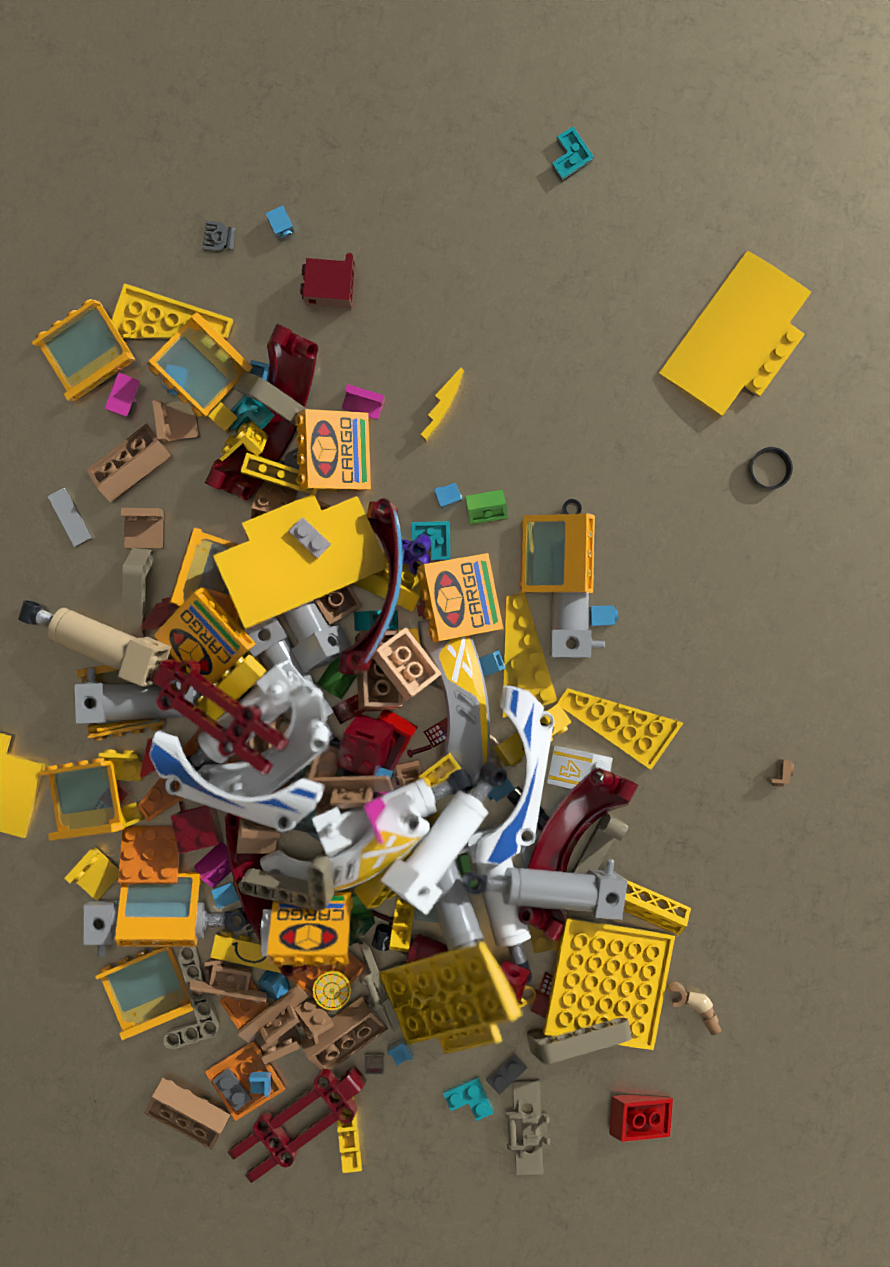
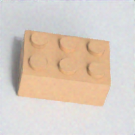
(406, 664)

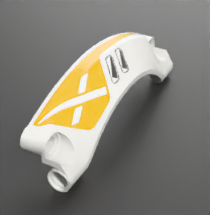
(368, 856)

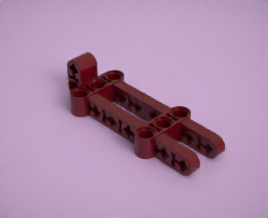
(171, 671)
(346, 1087)

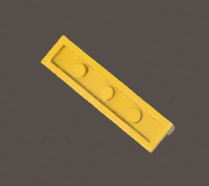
(650, 911)

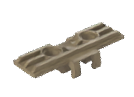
(378, 997)
(533, 1127)

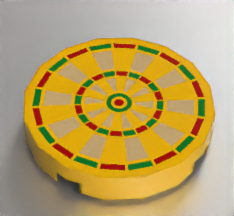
(332, 990)

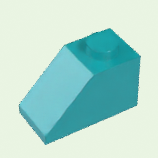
(365, 619)

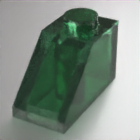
(359, 925)

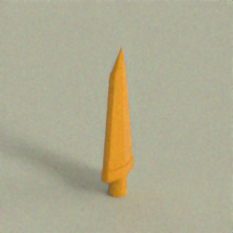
(108, 726)

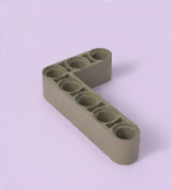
(270, 396)
(133, 590)
(599, 843)
(311, 894)
(203, 999)
(578, 1042)

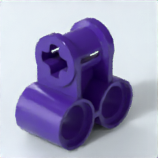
(412, 552)

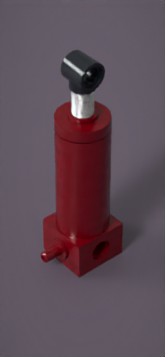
(427, 947)

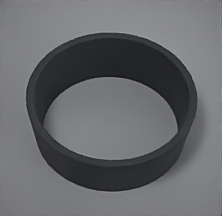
(789, 467)

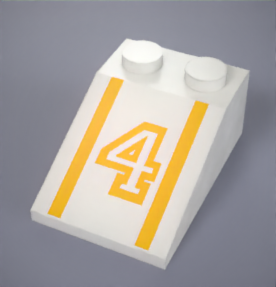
(571, 766)

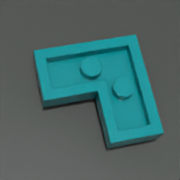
(576, 154)
(251, 409)
(438, 533)
(470, 1093)

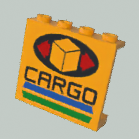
(333, 450)
(459, 597)
(206, 634)
(309, 935)

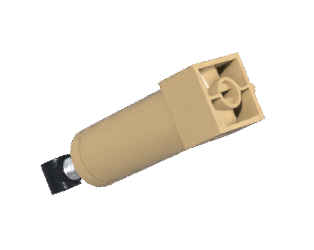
(131, 655)

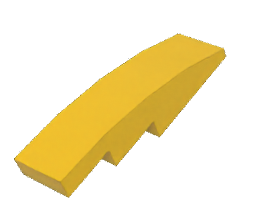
(445, 398)
(439, 771)
(402, 925)
(349, 1143)

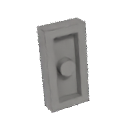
(309, 538)

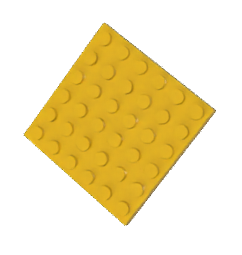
(607, 976)

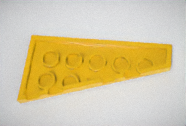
(153, 316)
(524, 654)
(628, 728)

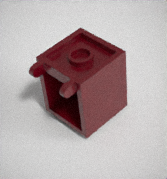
(328, 282)
(365, 745)
(196, 828)

